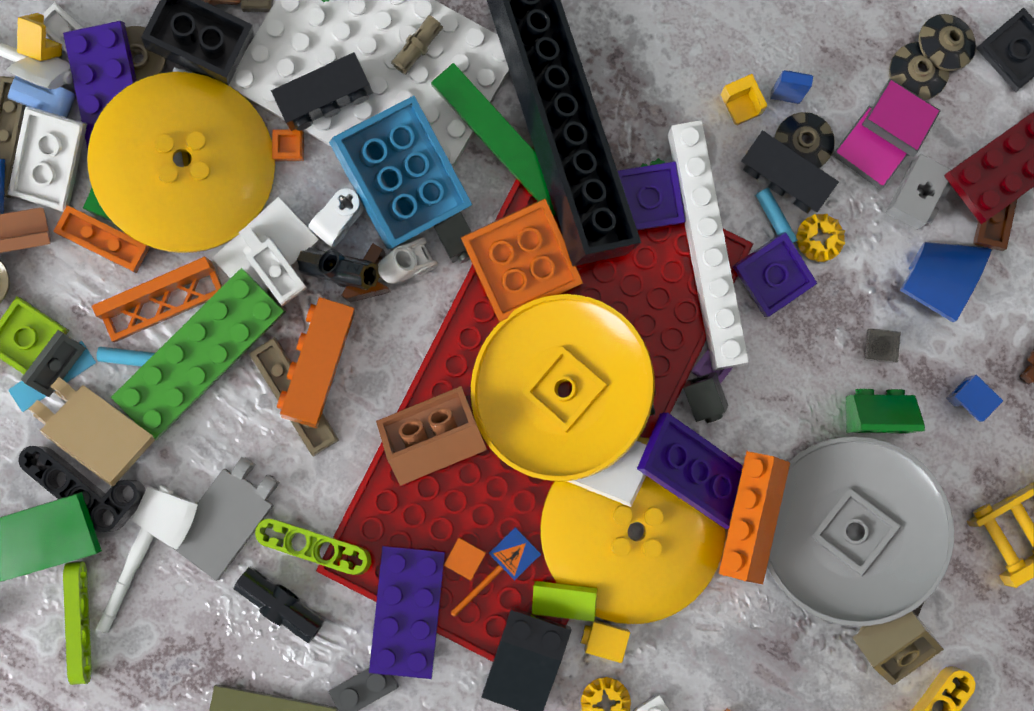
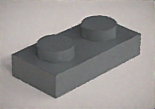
(53, 362)
(362, 690)

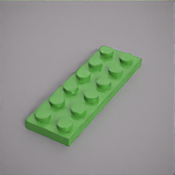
(198, 354)

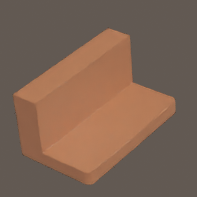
(23, 230)

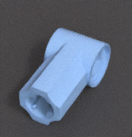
(51, 100)

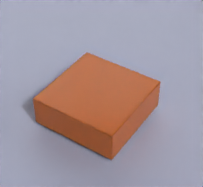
(287, 145)
(464, 558)

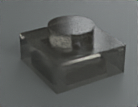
(882, 345)

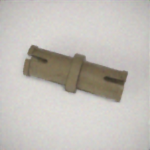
(417, 44)

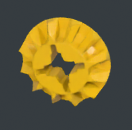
(814, 249)
(614, 689)

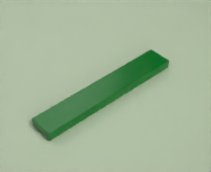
(493, 130)

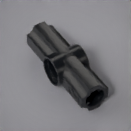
(338, 268)
(279, 604)

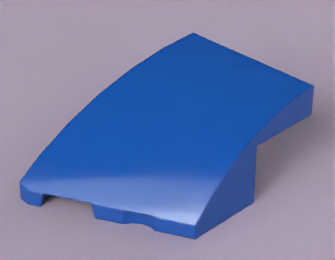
(945, 276)

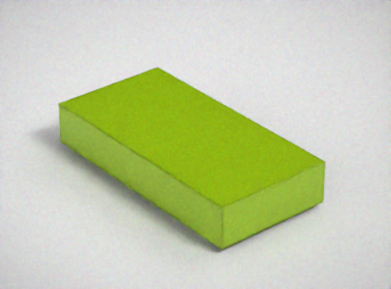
(564, 601)

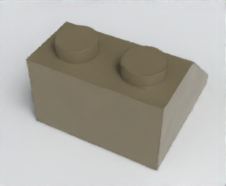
(897, 646)

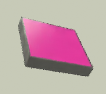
(901, 117)
(869, 154)

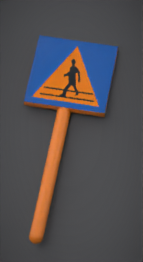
(513, 555)

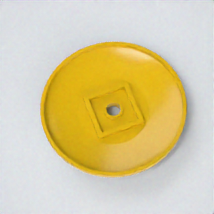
(171, 204)
(520, 378)
(634, 579)

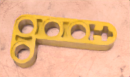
(942, 683)

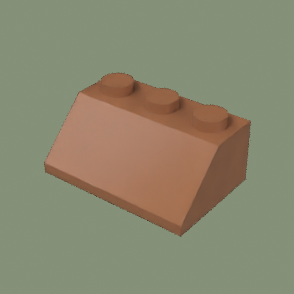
(430, 436)

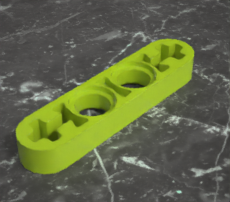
(313, 544)
(77, 623)

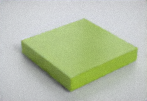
(25, 334)

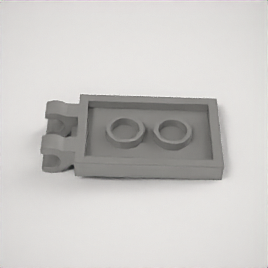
(226, 519)

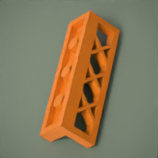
(153, 289)

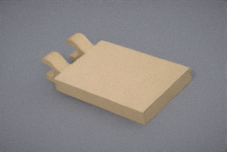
(93, 432)

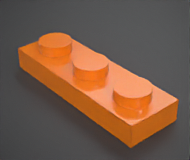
(101, 239)

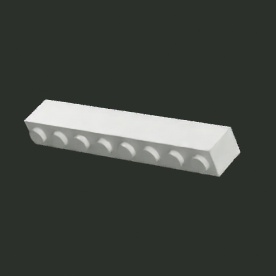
(707, 246)

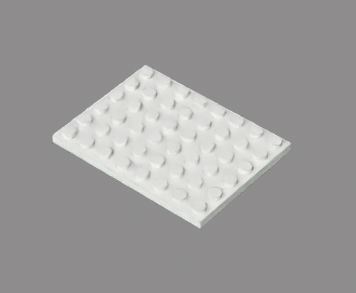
(313, 33)

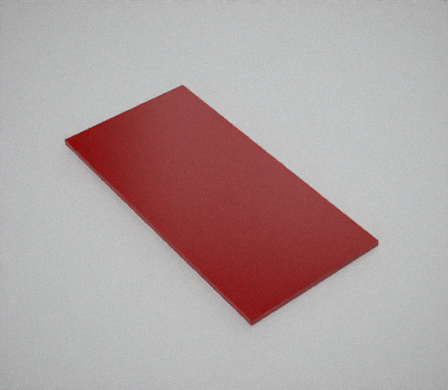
(483, 495)

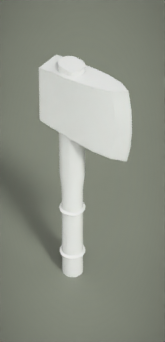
(47, 73)
(159, 516)

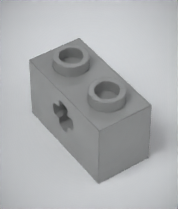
(907, 203)

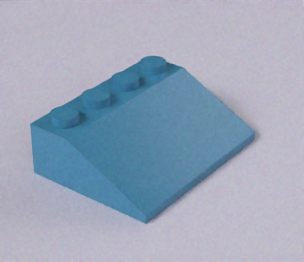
(400, 172)

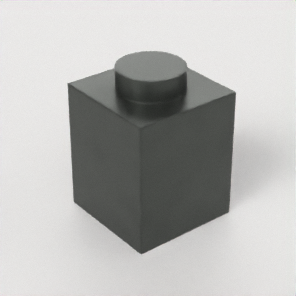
(449, 233)
(706, 397)

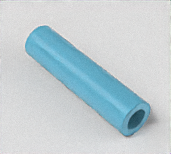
(775, 214)
(123, 356)

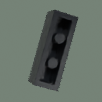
(322, 92)
(788, 173)

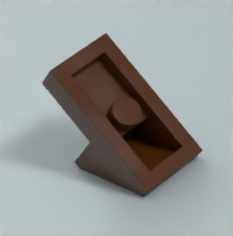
(352, 294)

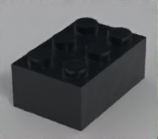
(198, 37)

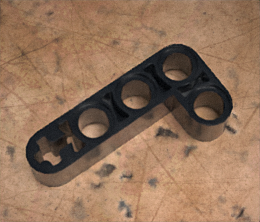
(77, 483)

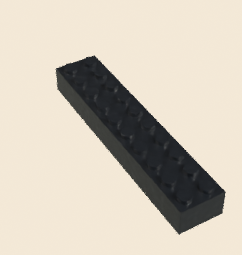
(565, 129)

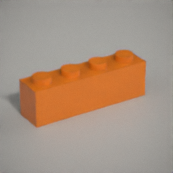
(317, 362)
(754, 517)

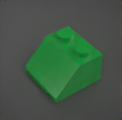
(883, 413)

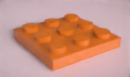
(521, 258)

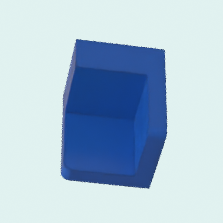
(975, 397)

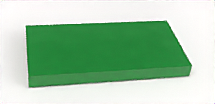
(46, 536)

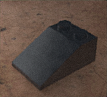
(526, 661)

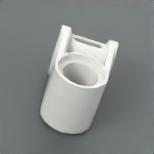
(335, 219)
(407, 262)

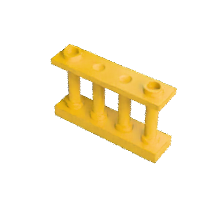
(1017, 570)

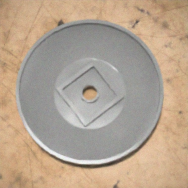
(904, 539)

